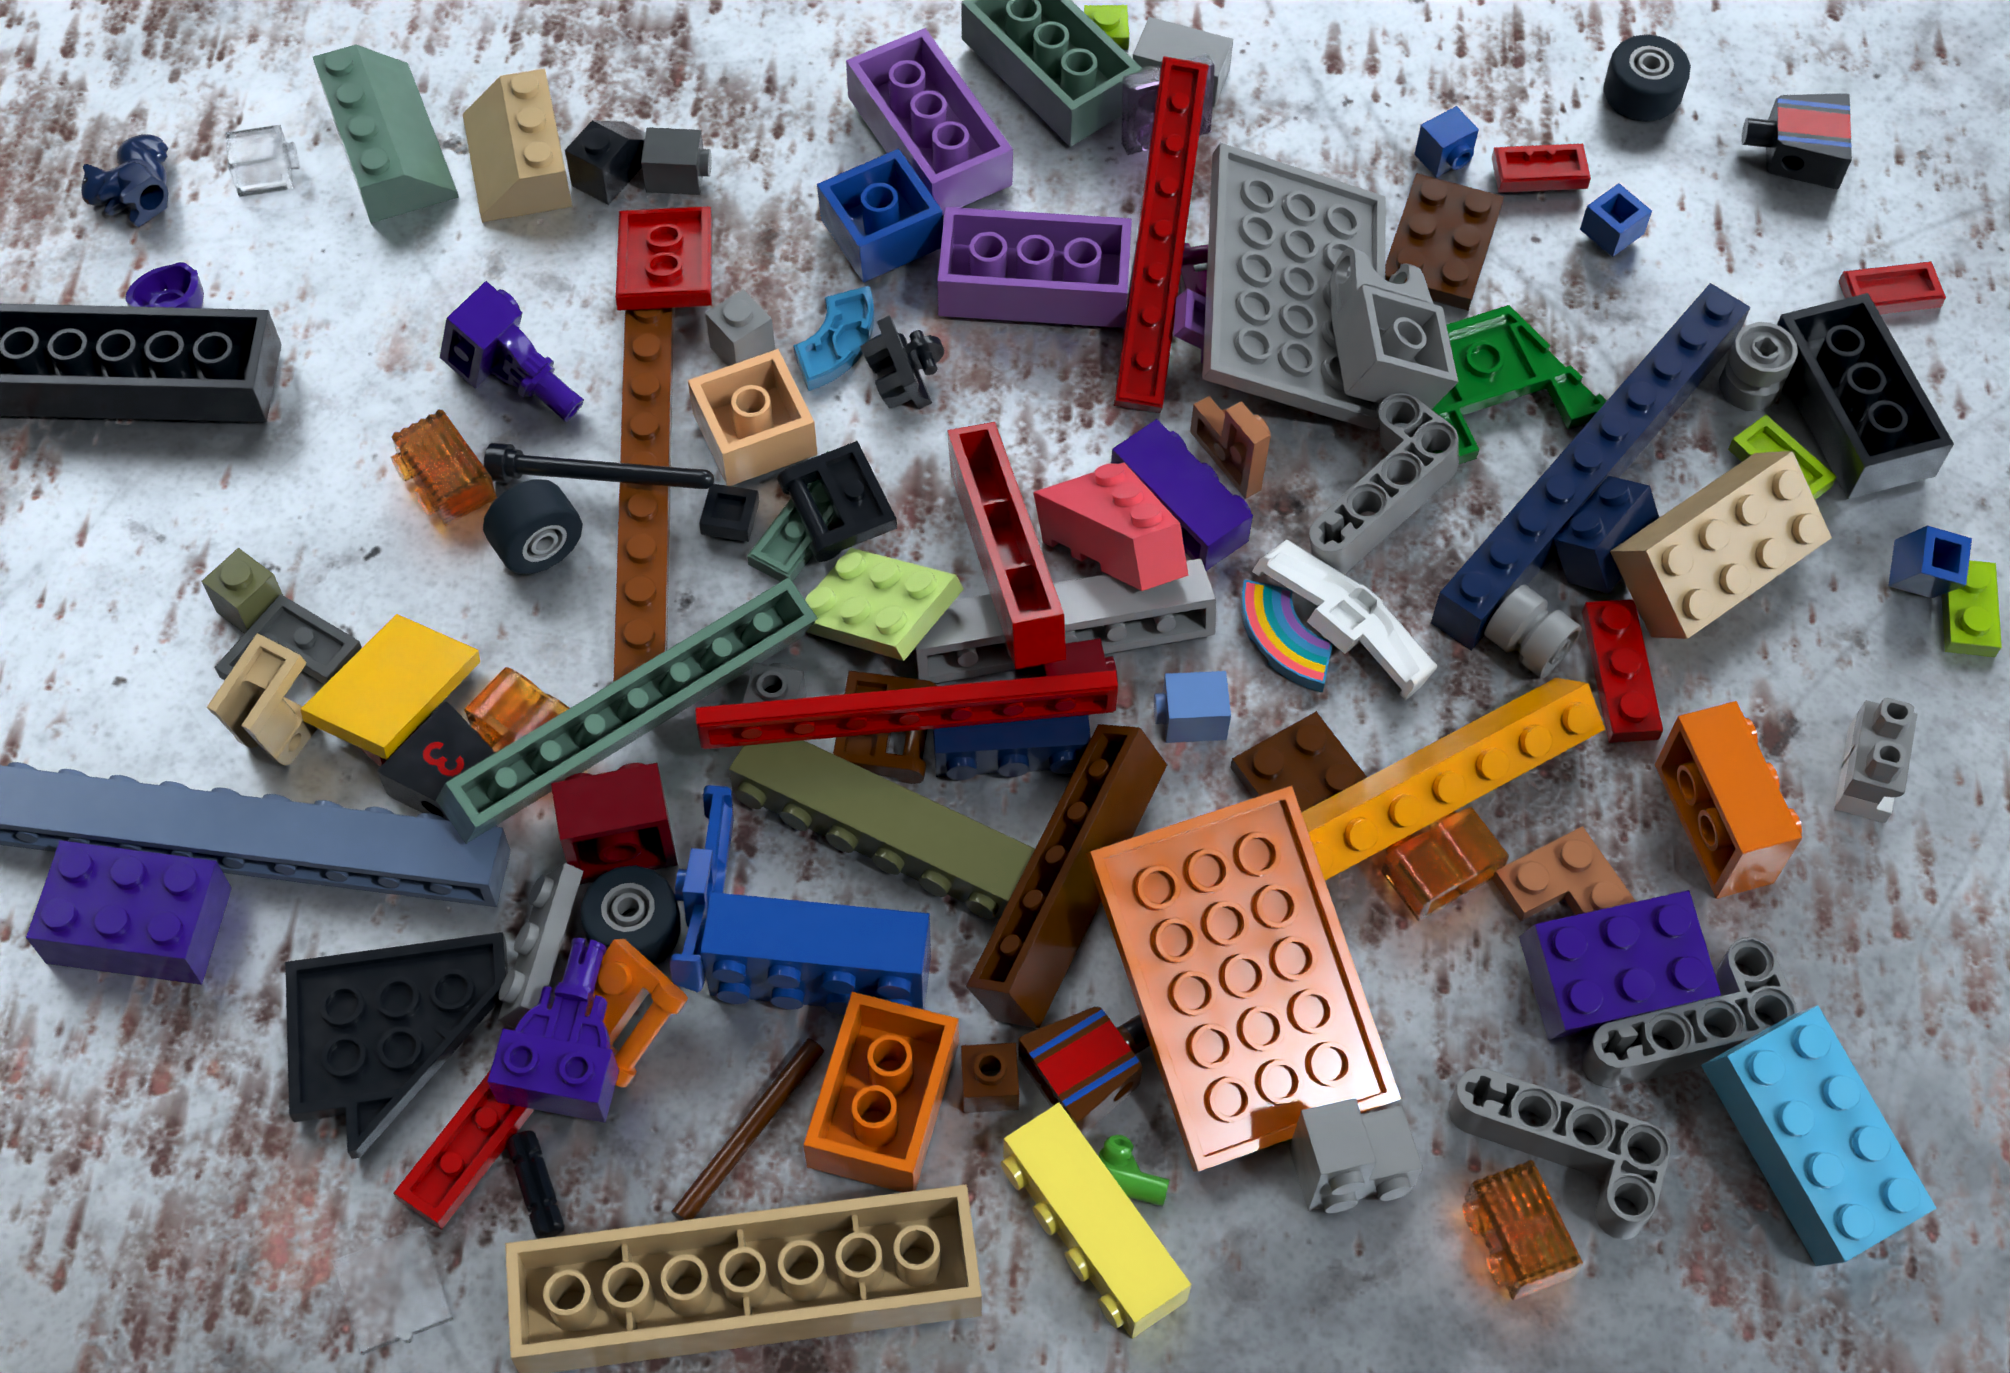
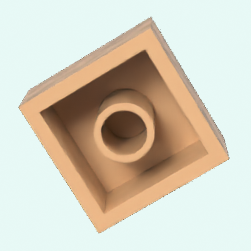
(753, 417)

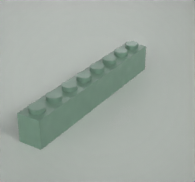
(624, 710)

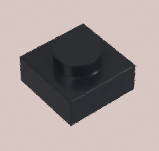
(729, 512)

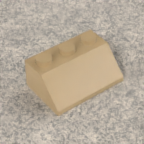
(516, 148)

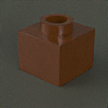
(985, 1092)

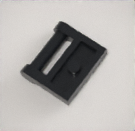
(852, 493)

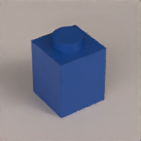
(1930, 562)

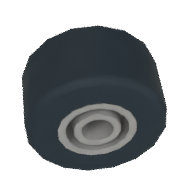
(1646, 77)
(532, 526)
(652, 917)

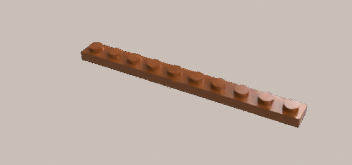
(643, 508)

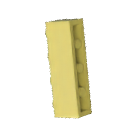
(1095, 1221)

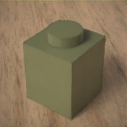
(241, 589)

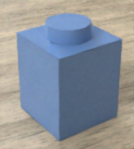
(1194, 706)

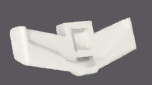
(1349, 614)

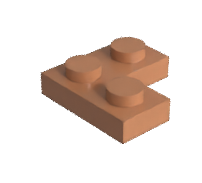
(1234, 441)
(1562, 870)

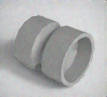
(1758, 366)
(1530, 629)

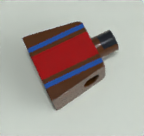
(1085, 1063)

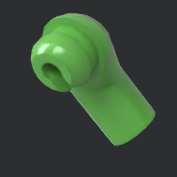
(1122, 1165)

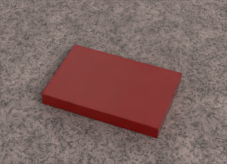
(664, 258)

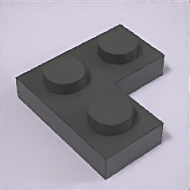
(296, 628)

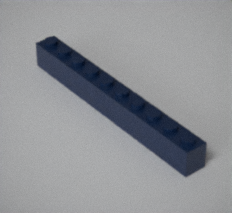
(1601, 449)

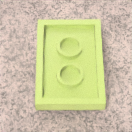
(880, 602)

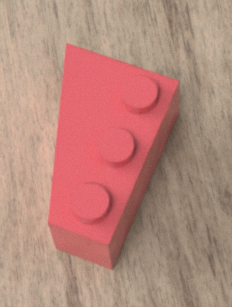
(1115, 523)

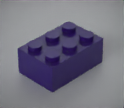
(129, 912)
(1618, 963)

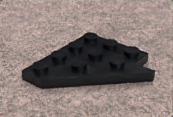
(381, 1024)

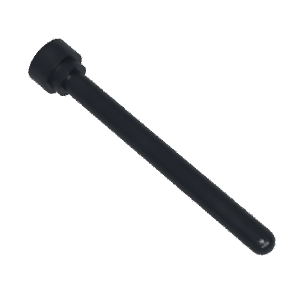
(507, 463)

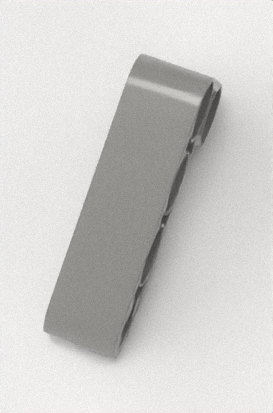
(1345, 537)
(1684, 1024)
(1558, 1144)

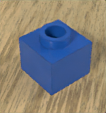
(1446, 142)
(1615, 219)

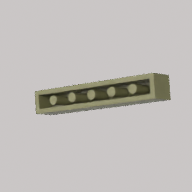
(882, 822)

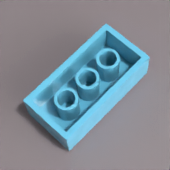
(1818, 1137)

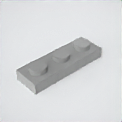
(539, 942)

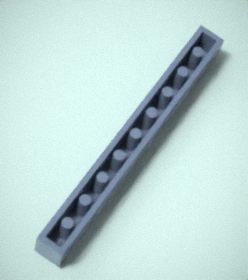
(255, 834)

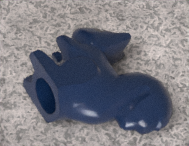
(135, 182)

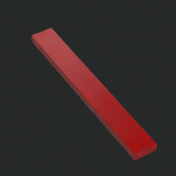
(1161, 235)
(906, 709)

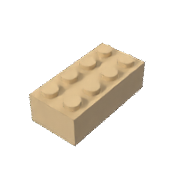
(1721, 544)

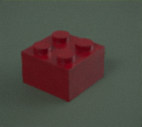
(614, 820)

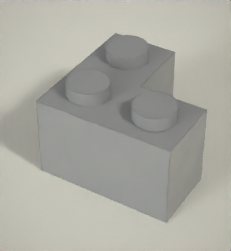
(1353, 1155)

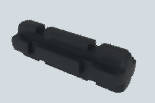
(535, 1184)

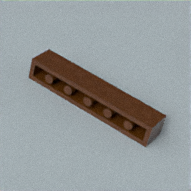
(1057, 889)

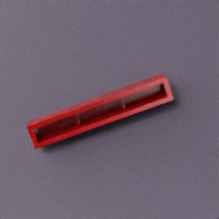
(1007, 546)

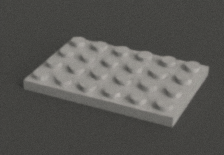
(1270, 280)

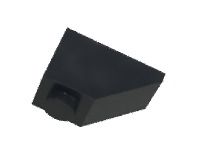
(605, 158)

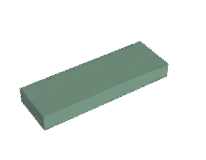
(786, 543)

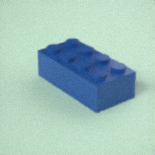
(813, 952)

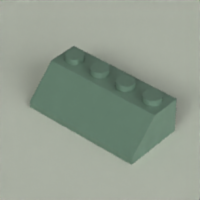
(384, 131)

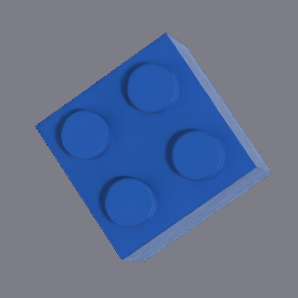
(880, 215)

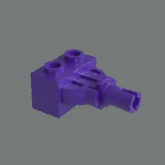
(486, 339)
(561, 1047)

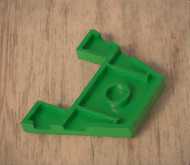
(1502, 360)

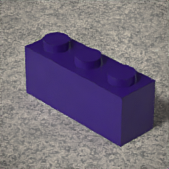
(1209, 514)

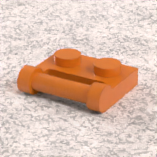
(624, 983)

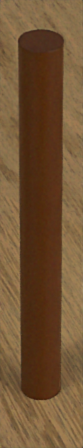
(748, 1131)

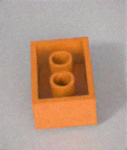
(1728, 799)
(882, 1093)

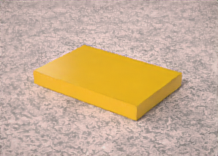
(390, 686)

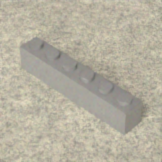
(971, 641)

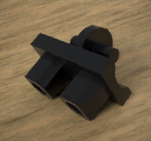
(908, 358)

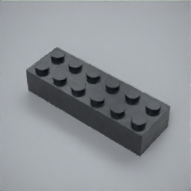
(137, 362)

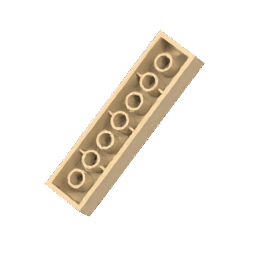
(741, 1280)

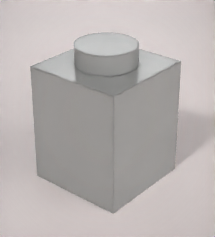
(739, 329)

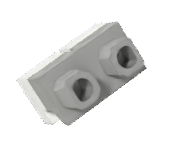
(1876, 759)

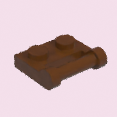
(872, 749)

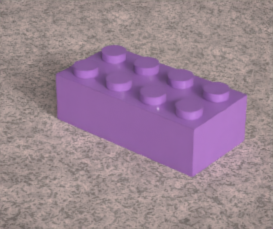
(929, 113)
(1034, 267)

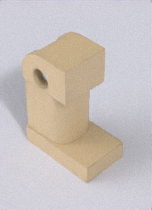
(254, 701)

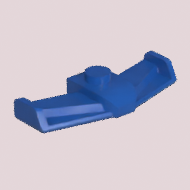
(694, 885)

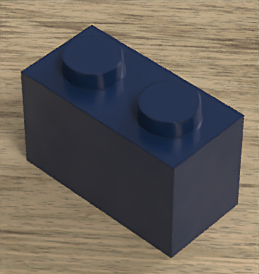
(1603, 522)

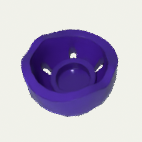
(180, 287)

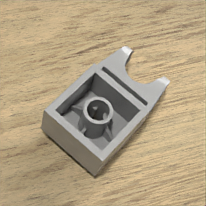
(1389, 333)

